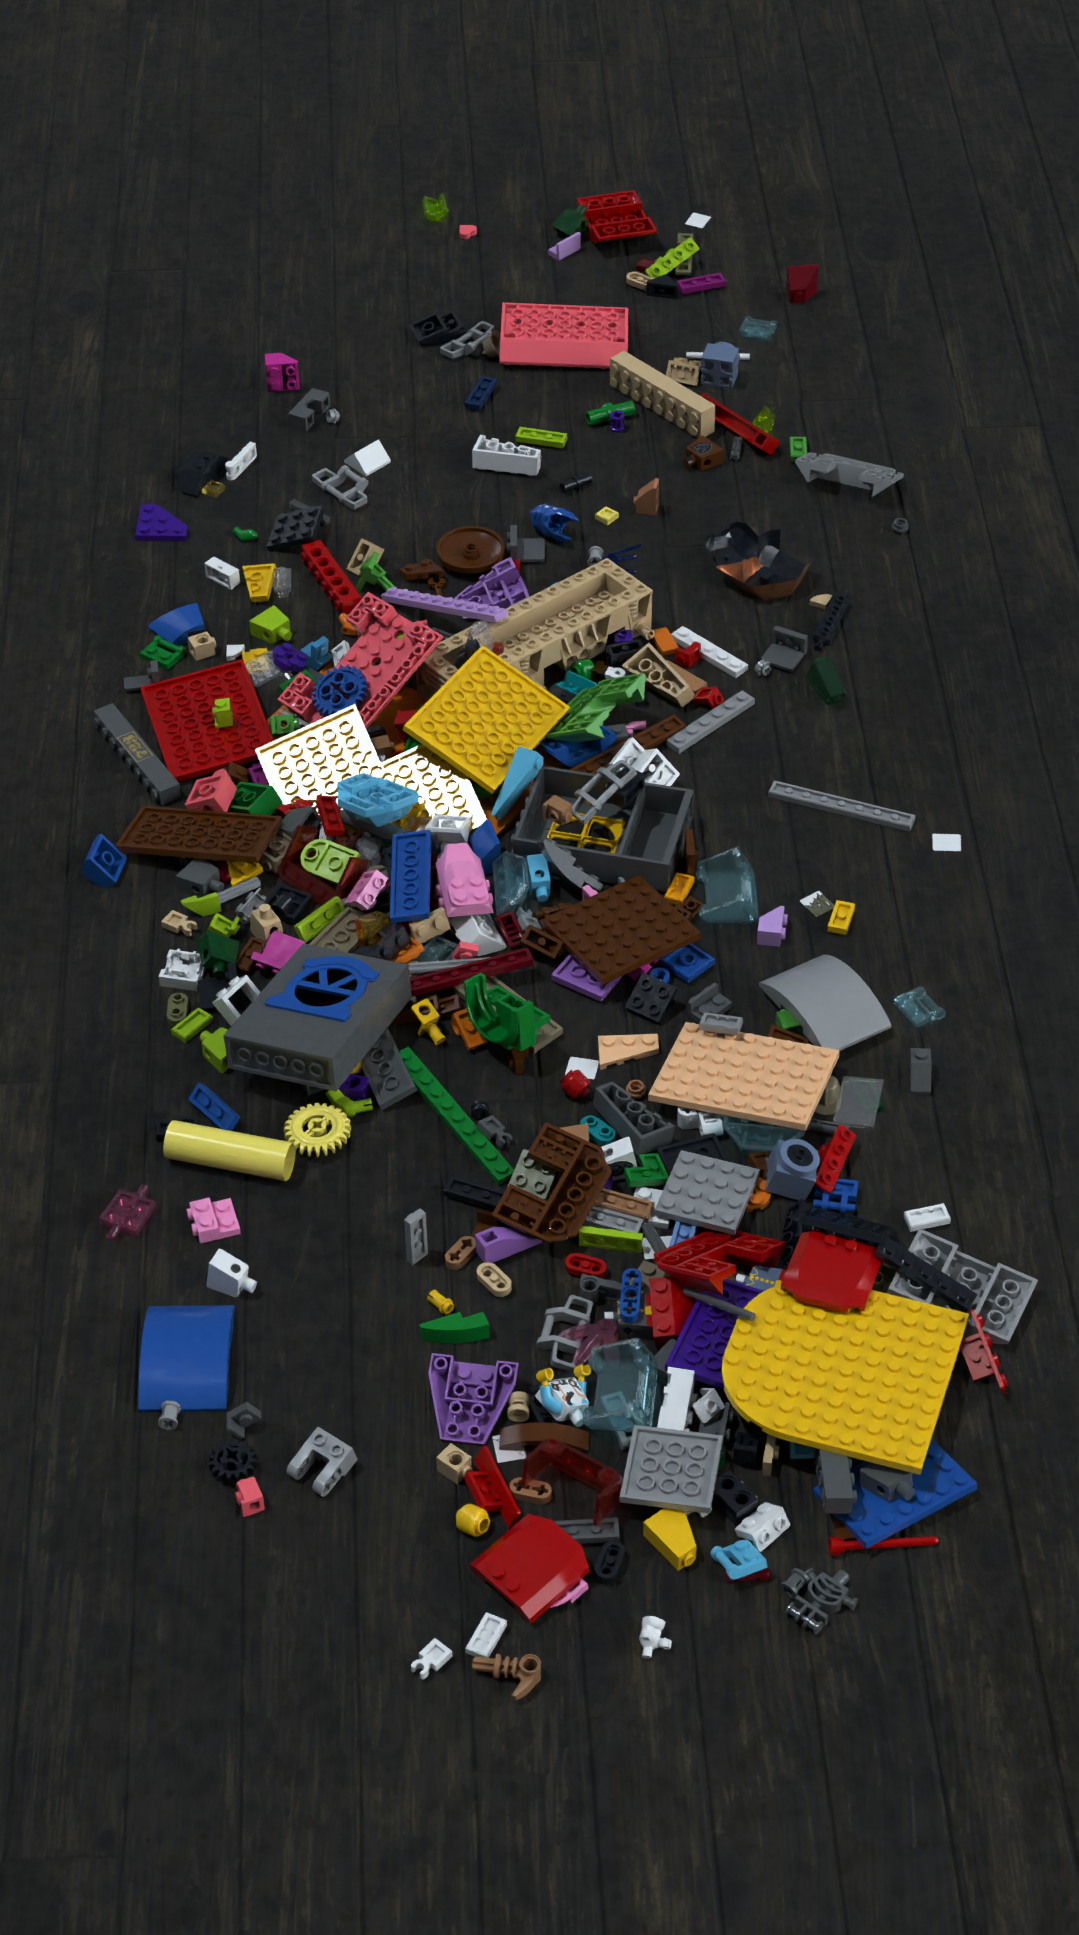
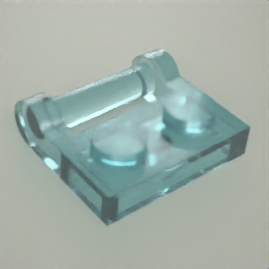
(757, 328)
(436, 949)
(916, 1010)

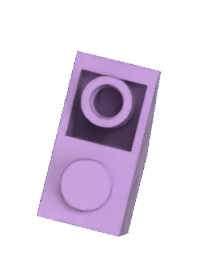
(771, 927)

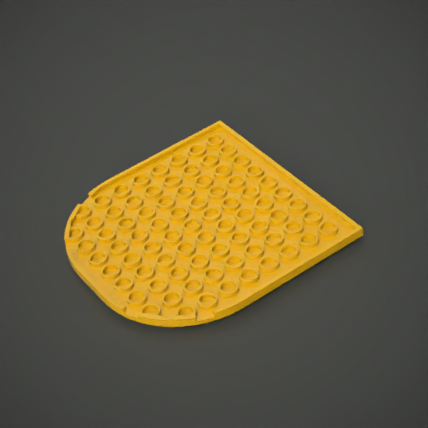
(848, 1379)

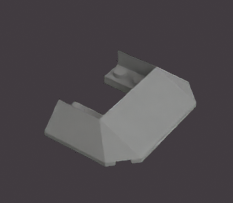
(847, 471)

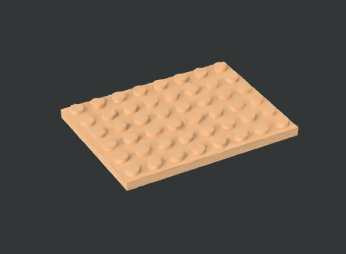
(745, 1076)

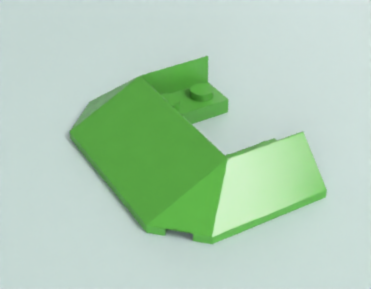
(593, 705)

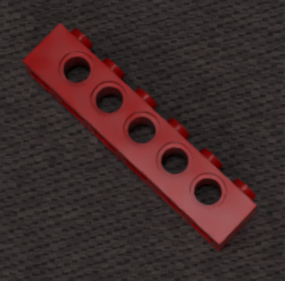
(330, 576)

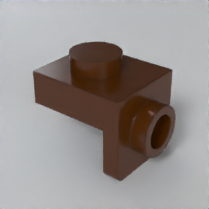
(237, 772)
(516, 1061)

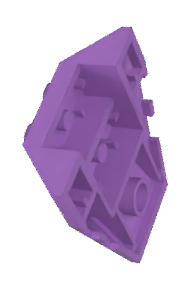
(498, 588)

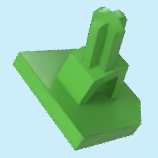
(373, 574)

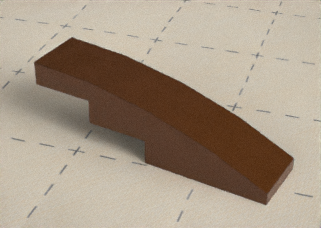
(444, 1007)

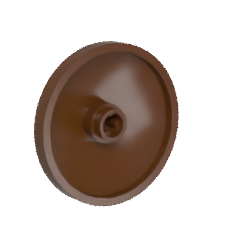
(470, 549)

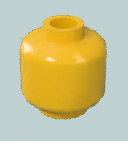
(472, 1520)

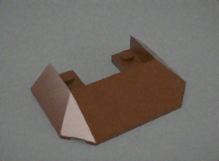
(574, 1195)

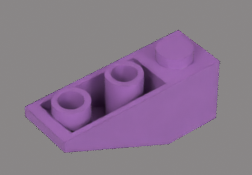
(502, 1242)

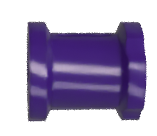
(617, 421)

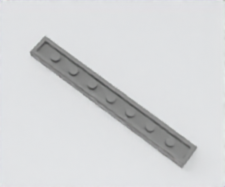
(841, 806)

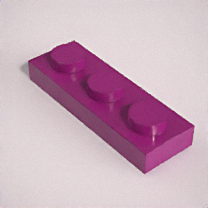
(701, 283)

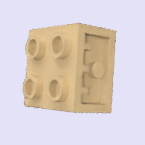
(684, 371)

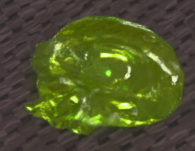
(764, 420)

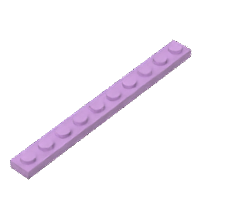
(444, 605)

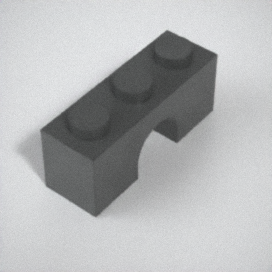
(302, 415)

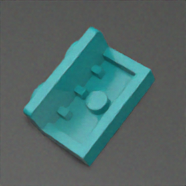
(575, 683)

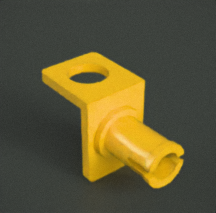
(429, 1022)

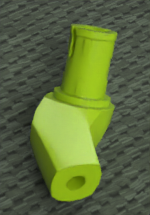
(346, 1105)

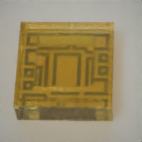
(213, 488)

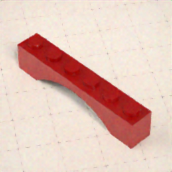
(743, 427)

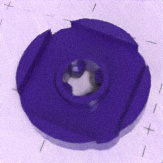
(289, 658)

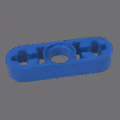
(626, 1302)

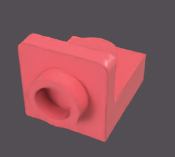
(465, 951)

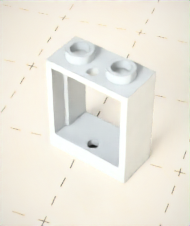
(223, 1004)

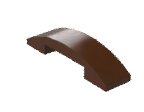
(535, 1433)

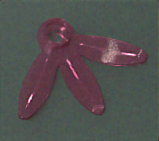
(601, 1331)

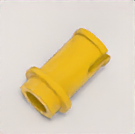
(444, 1305)

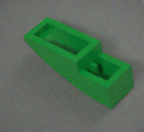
(455, 1329)

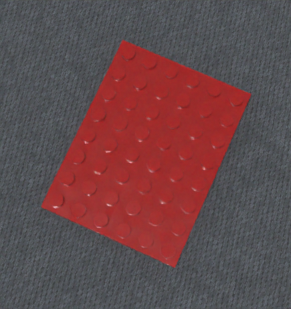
(186, 725)

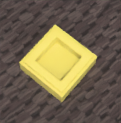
(606, 515)

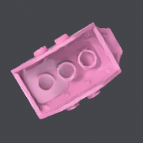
(462, 882)

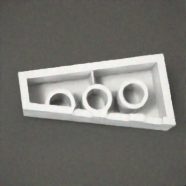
(505, 457)

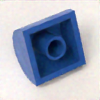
(103, 862)

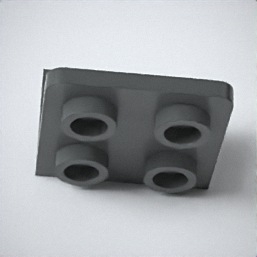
(526, 548)
(786, 649)

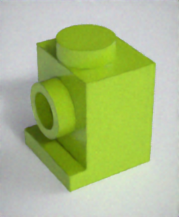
(223, 713)

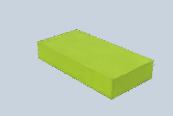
(192, 1025)

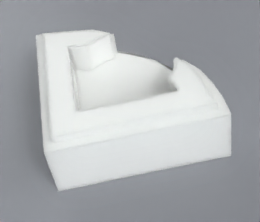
(234, 651)

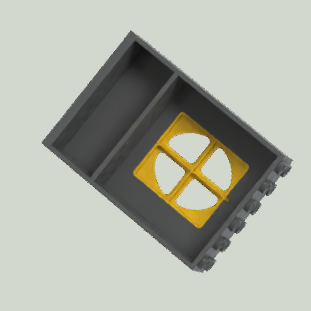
(646, 832)

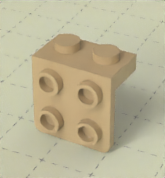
(428, 928)

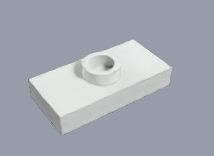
(927, 1217)
(486, 1636)

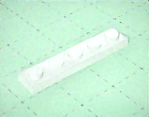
(711, 652)

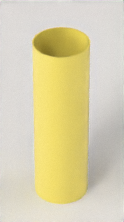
(229, 1150)

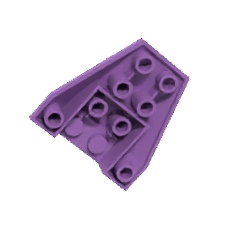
(469, 1397)

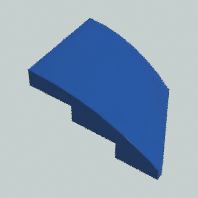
(178, 623)

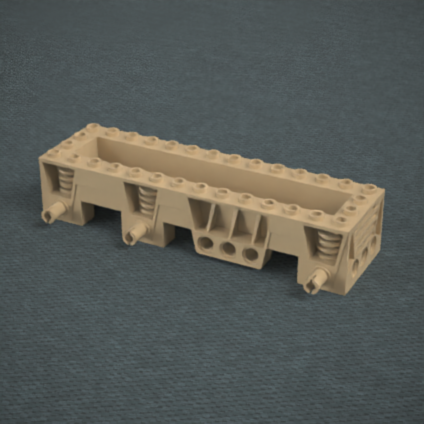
(554, 625)

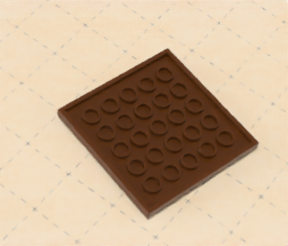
(621, 929)

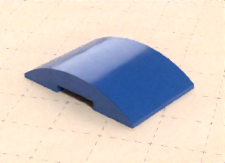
(186, 1357)

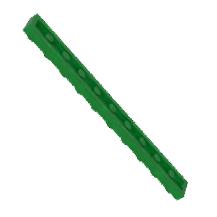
(457, 1119)

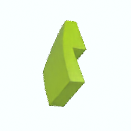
(204, 905)

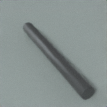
(719, 1303)

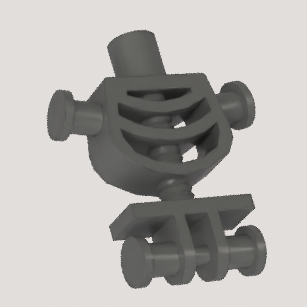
(829, 1598)

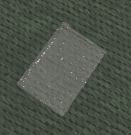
(858, 1101)

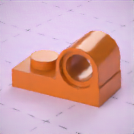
(465, 1028)

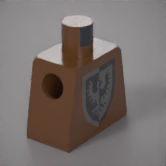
(703, 454)

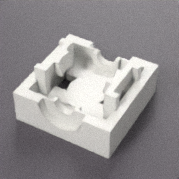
(179, 974)

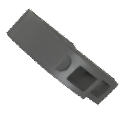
(562, 864)

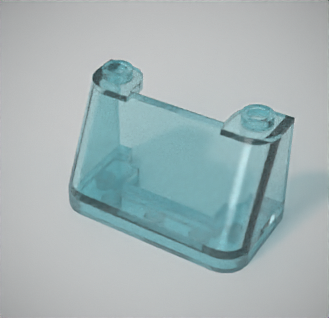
(728, 888)
(623, 1386)

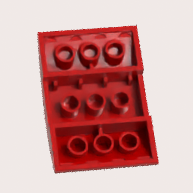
(616, 217)

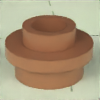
(636, 1089)

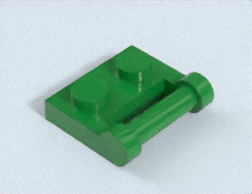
(164, 658)

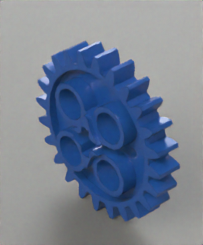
(348, 681)

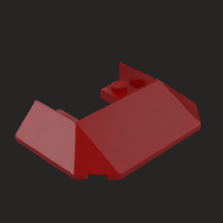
(710, 1258)

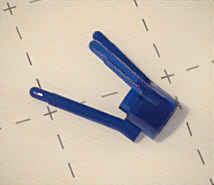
(612, 556)

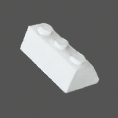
(478, 930)

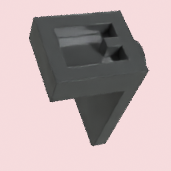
(134, 683)

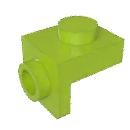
(223, 926)

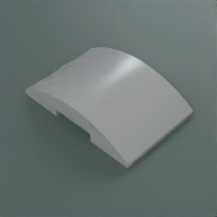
(828, 1002)
(1000, 1289)

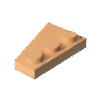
(625, 1047)

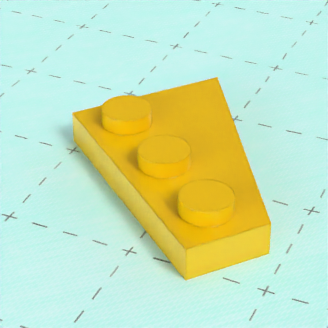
(259, 581)

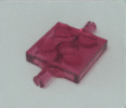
(127, 1212)

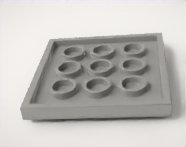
(707, 1192)
(671, 1469)

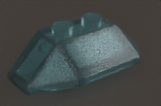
(510, 881)
(756, 1135)

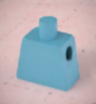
(538, 883)

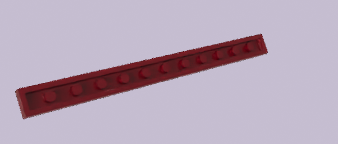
(457, 975)

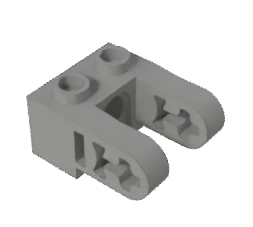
(329, 1449)

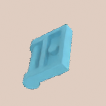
(745, 1556)

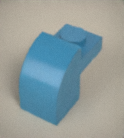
(317, 653)

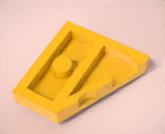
(243, 871)

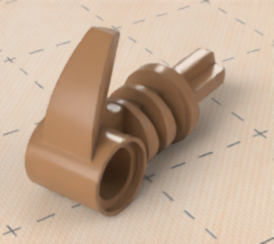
(514, 1668)

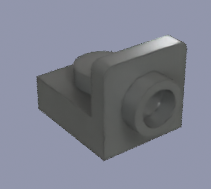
(240, 1418)

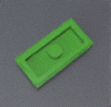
(797, 447)

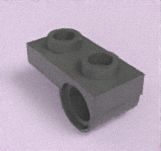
(594, 1288)

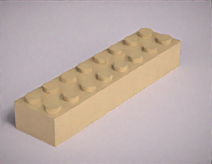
(662, 395)

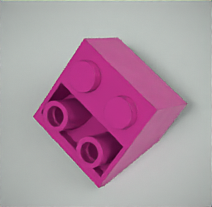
(281, 372)

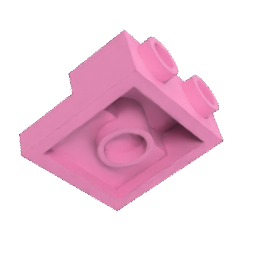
(366, 890)
(213, 1219)

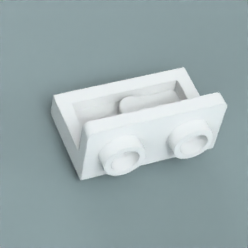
(763, 1525)

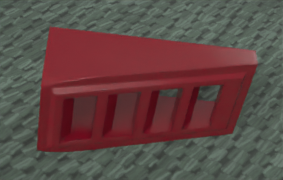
(505, 918)

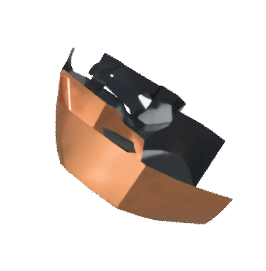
(756, 562)

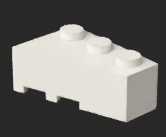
(678, 1400)

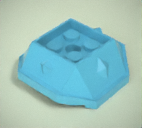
(375, 799)

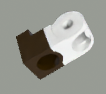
(602, 672)

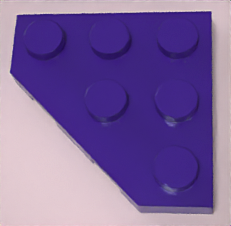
(159, 525)

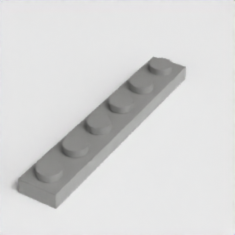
(710, 722)

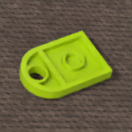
(328, 861)

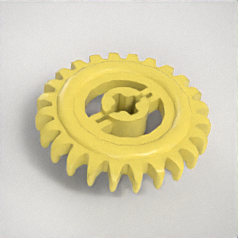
(316, 1136)

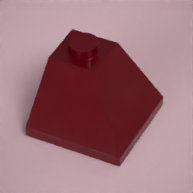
(801, 282)

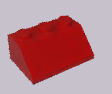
(668, 1308)

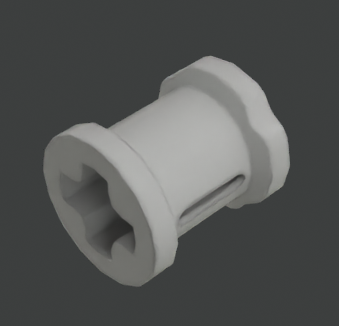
(595, 554)
(168, 1420)

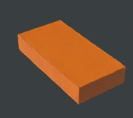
(664, 641)

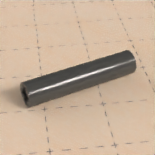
(385, 832)

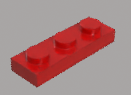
(330, 815)

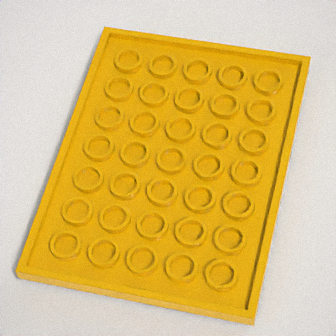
(485, 717)

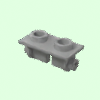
(253, 900)

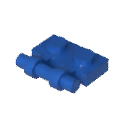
(843, 1190)

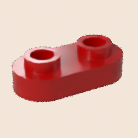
(586, 1265)

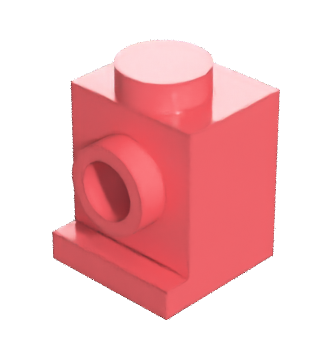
(249, 1496)

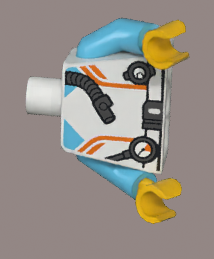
(564, 1397)

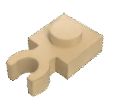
(176, 921)

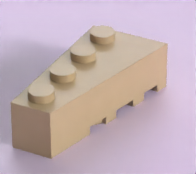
(659, 675)

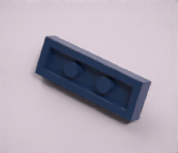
(480, 393)

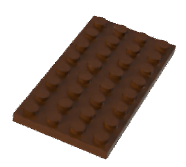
(199, 834)

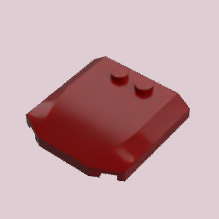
(831, 1272)
(532, 1565)

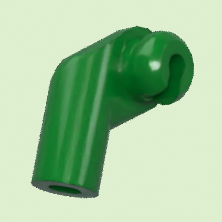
(245, 535)

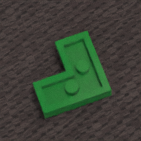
(649, 1173)

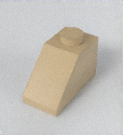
(362, 553)

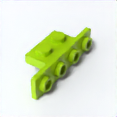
(672, 258)

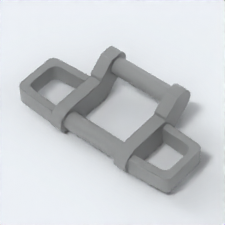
(465, 349)
(336, 480)
(597, 804)
(556, 1342)

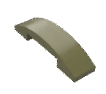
(686, 266)

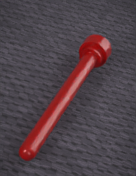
(838, 1545)

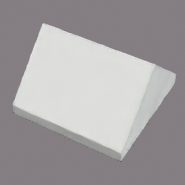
(369, 459)
(450, 828)

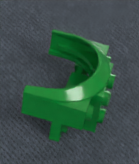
(514, 1021)

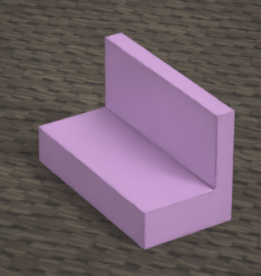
(566, 247)

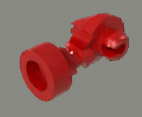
(284, 809)

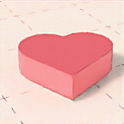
(467, 231)

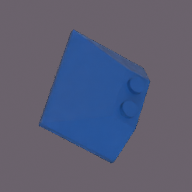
(578, 752)

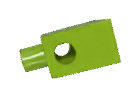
(271, 626)
(214, 1048)

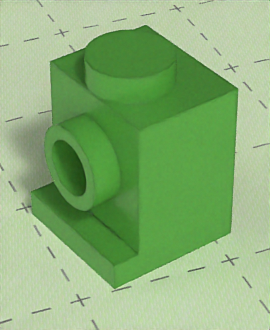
(276, 723)

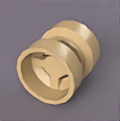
(518, 1406)

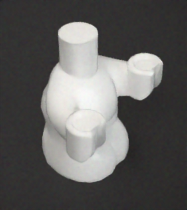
(651, 1634)

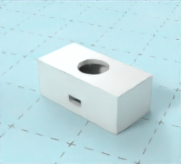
(217, 569)

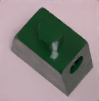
(571, 221)
(216, 952)

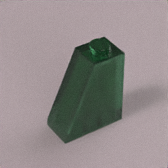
(826, 681)

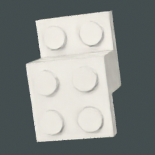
(650, 762)

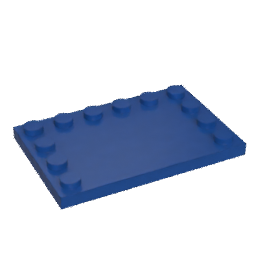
(937, 1486)

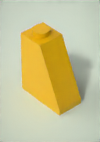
(671, 1536)

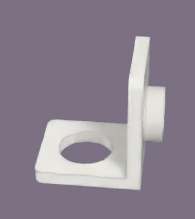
(708, 1405)

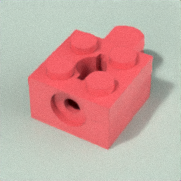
(212, 793)

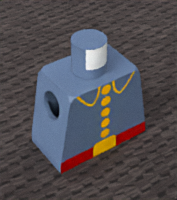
(762, 1277)

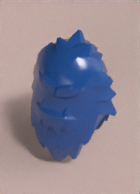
(551, 521)

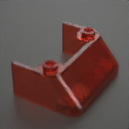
(295, 874)
(579, 1466)

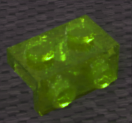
(434, 208)

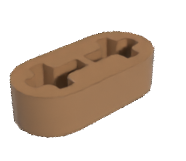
(459, 1252)
(531, 1491)

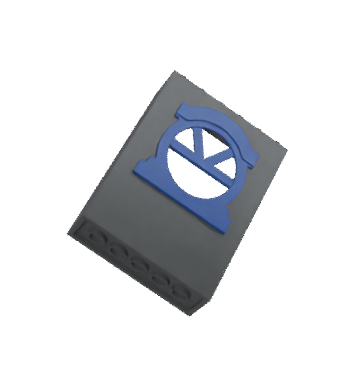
(315, 1043)

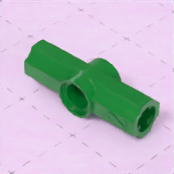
(603, 414)

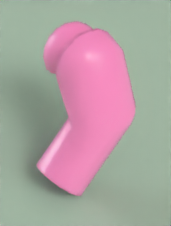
(636, 725)

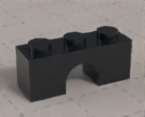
(392, 941)

